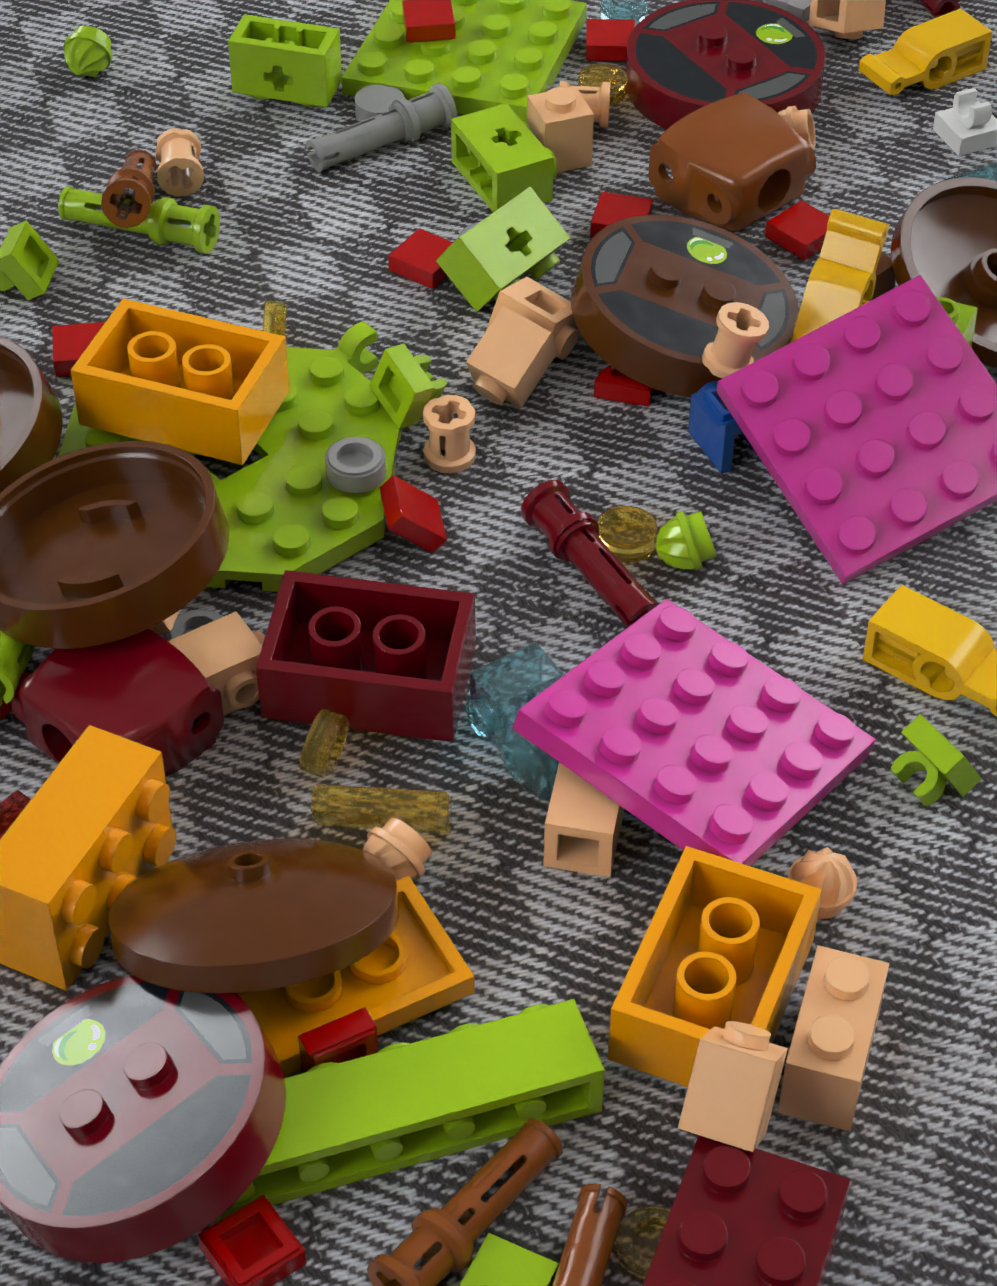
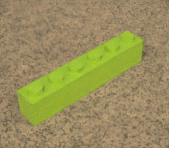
(430, 1100)

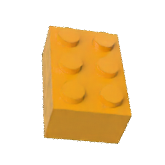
(181, 380)
(76, 849)
(714, 953)

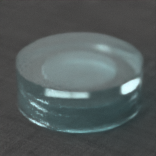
(624, 9)

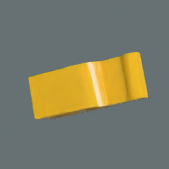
(931, 54)
(843, 272)
(933, 648)

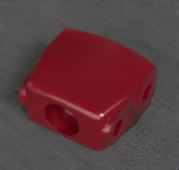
(125, 687)

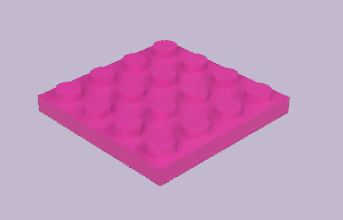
(874, 427)
(695, 735)

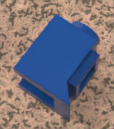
(713, 427)

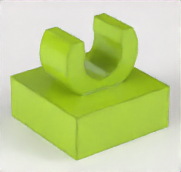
(26, 261)
(404, 386)
(936, 757)

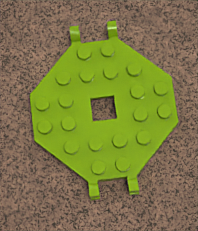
(282, 505)

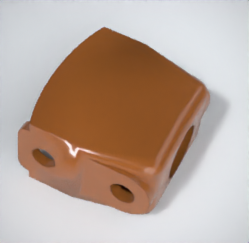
(731, 163)

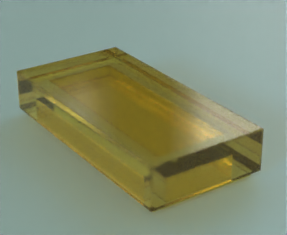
(375, 806)

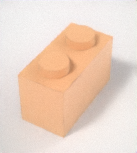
(833, 1038)

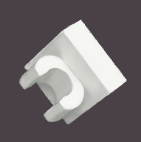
(967, 125)

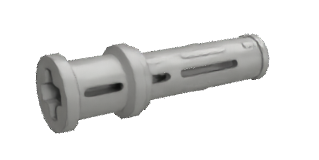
(401, 122)

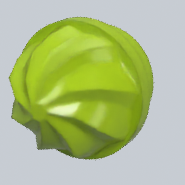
(87, 51)
(685, 542)

